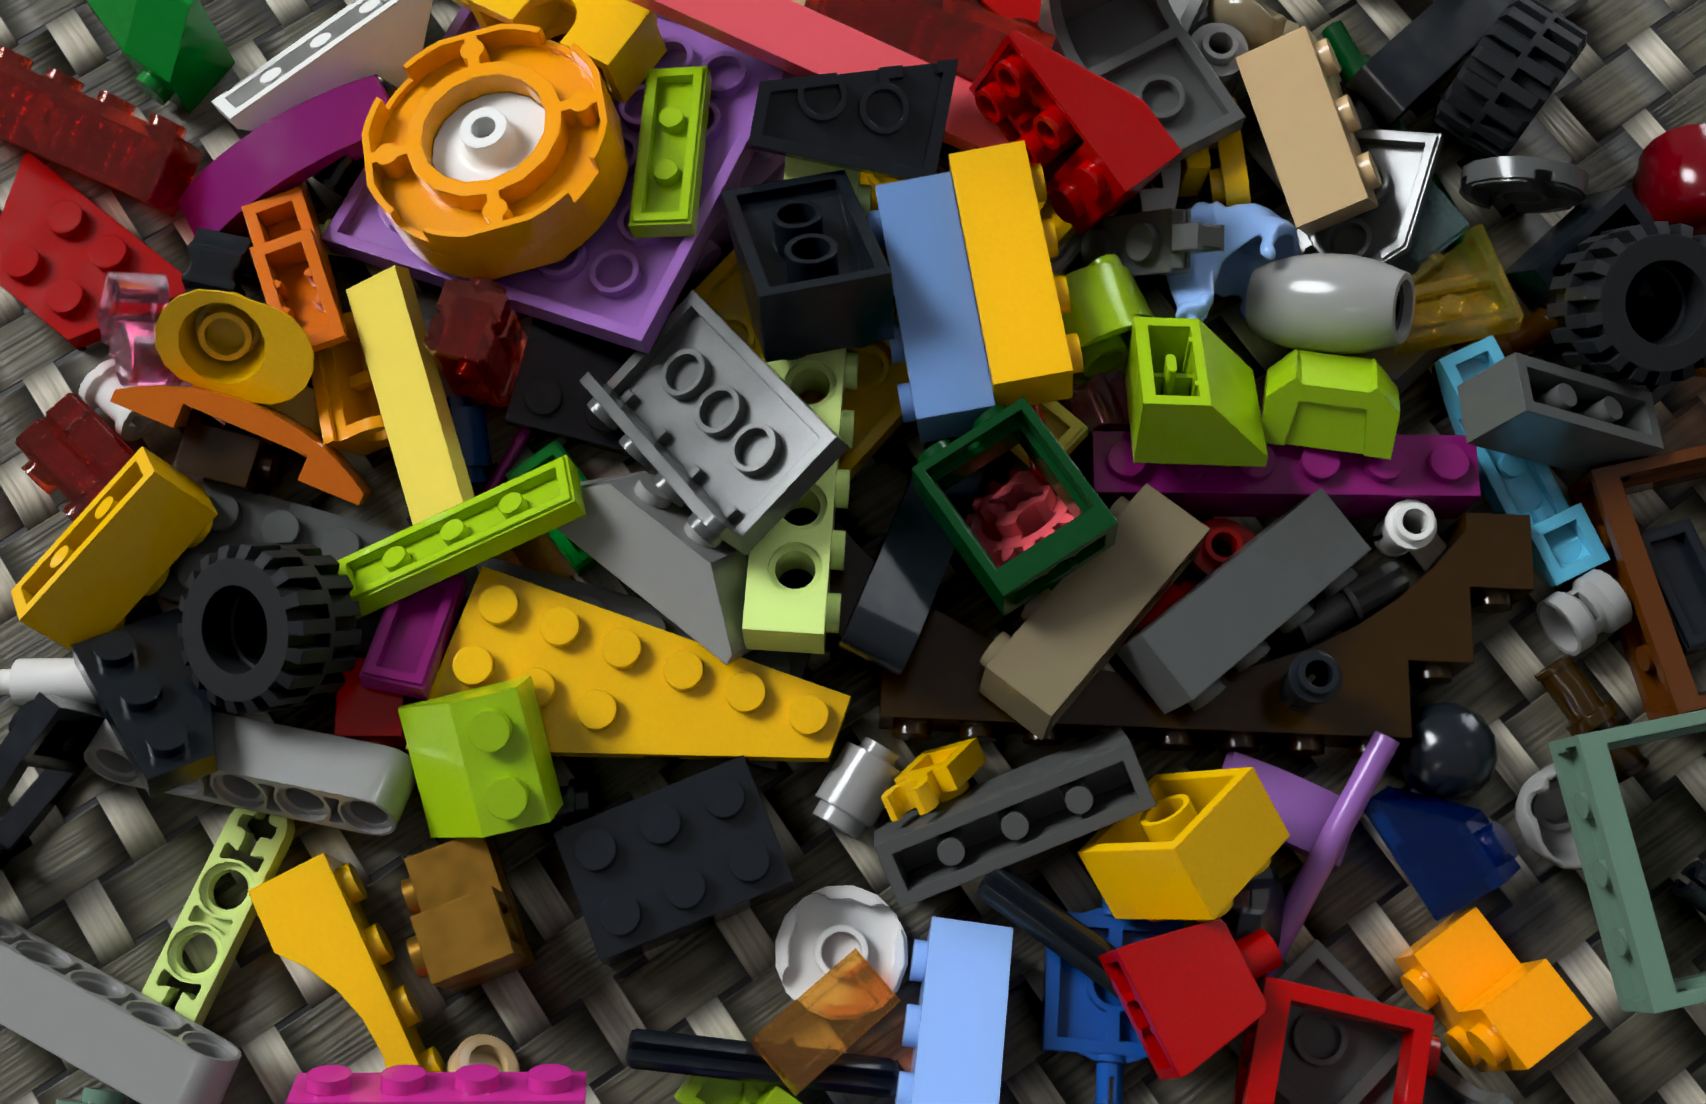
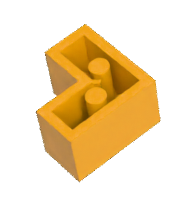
(1492, 1005)

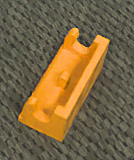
(347, 398)

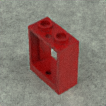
(1265, 1039)

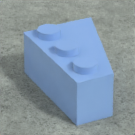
(959, 1016)

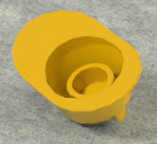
(234, 346)

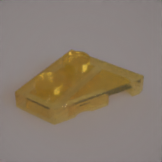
(1461, 297)

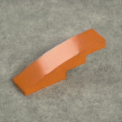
(295, 264)

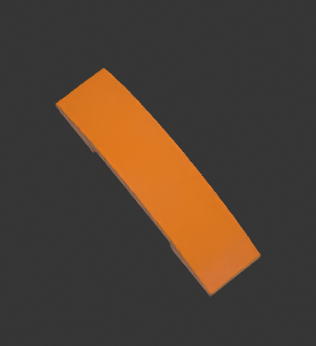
(324, 465)

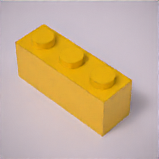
(114, 552)

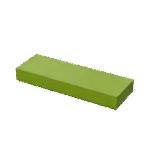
(670, 152)

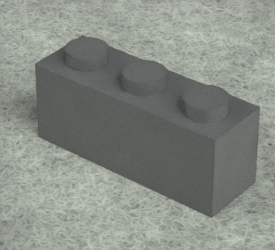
(1557, 415)

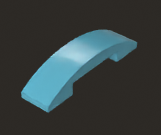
(1560, 534)

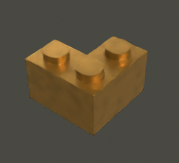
(463, 915)

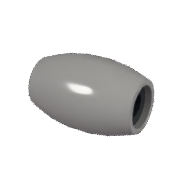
(1331, 303)

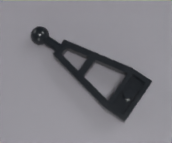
(49, 736)

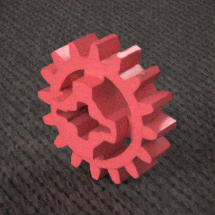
(1016, 515)

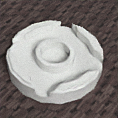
(829, 927)

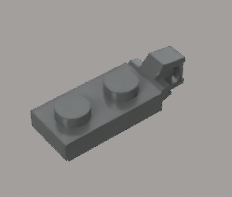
(1151, 241)

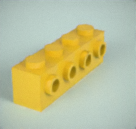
(1013, 274)

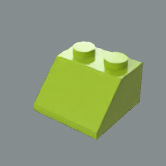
(482, 760)

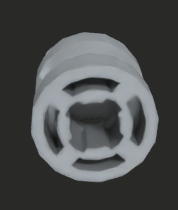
(1579, 615)

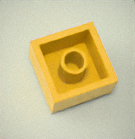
(1188, 850)

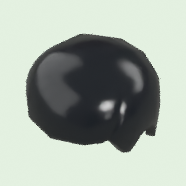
(1448, 752)

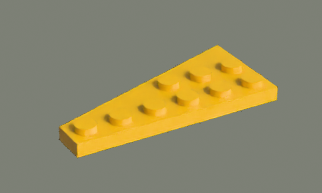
(630, 686)

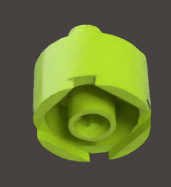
(1102, 314)

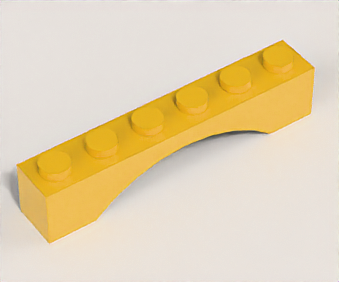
(319, 923)

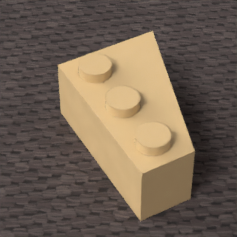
(1310, 130)

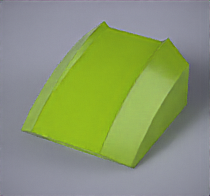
(1331, 404)

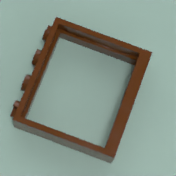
(1650, 637)

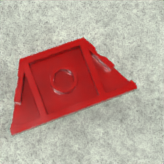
(60, 252)

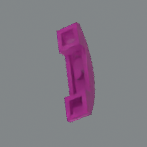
(281, 155)

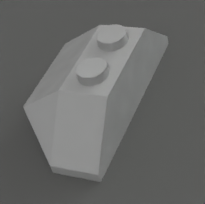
(662, 559)

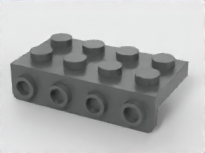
(716, 426)

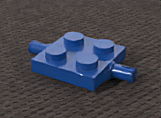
(1084, 1015)

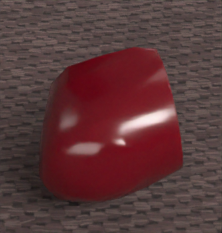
(1673, 177)

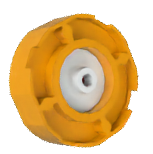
(496, 152)

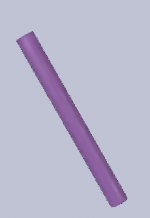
(1334, 837)

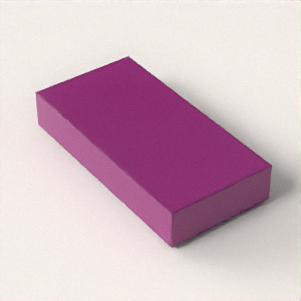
(413, 639)

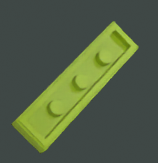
(464, 535)

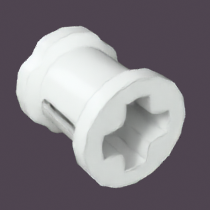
(97, 392)

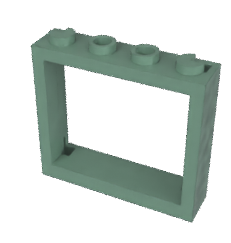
(1614, 867)

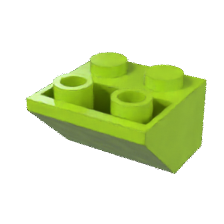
(1190, 397)

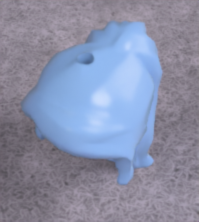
(1251, 239)

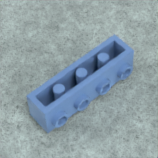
(934, 306)

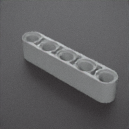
(286, 774)
(108, 1025)

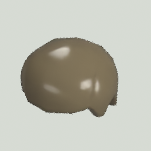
(1252, 18)

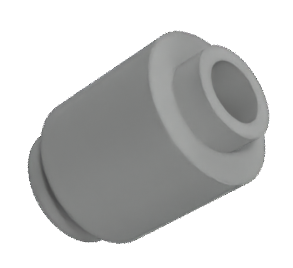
(1220, 47)
(855, 786)

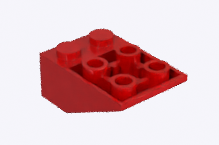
(1084, 130)

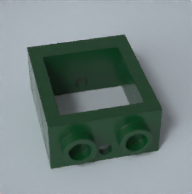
(1050, 558)

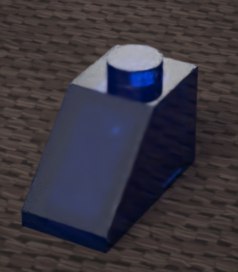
(1443, 847)

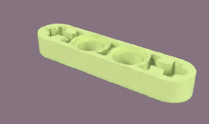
(204, 916)

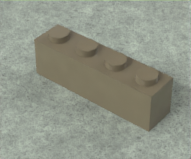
(1090, 612)

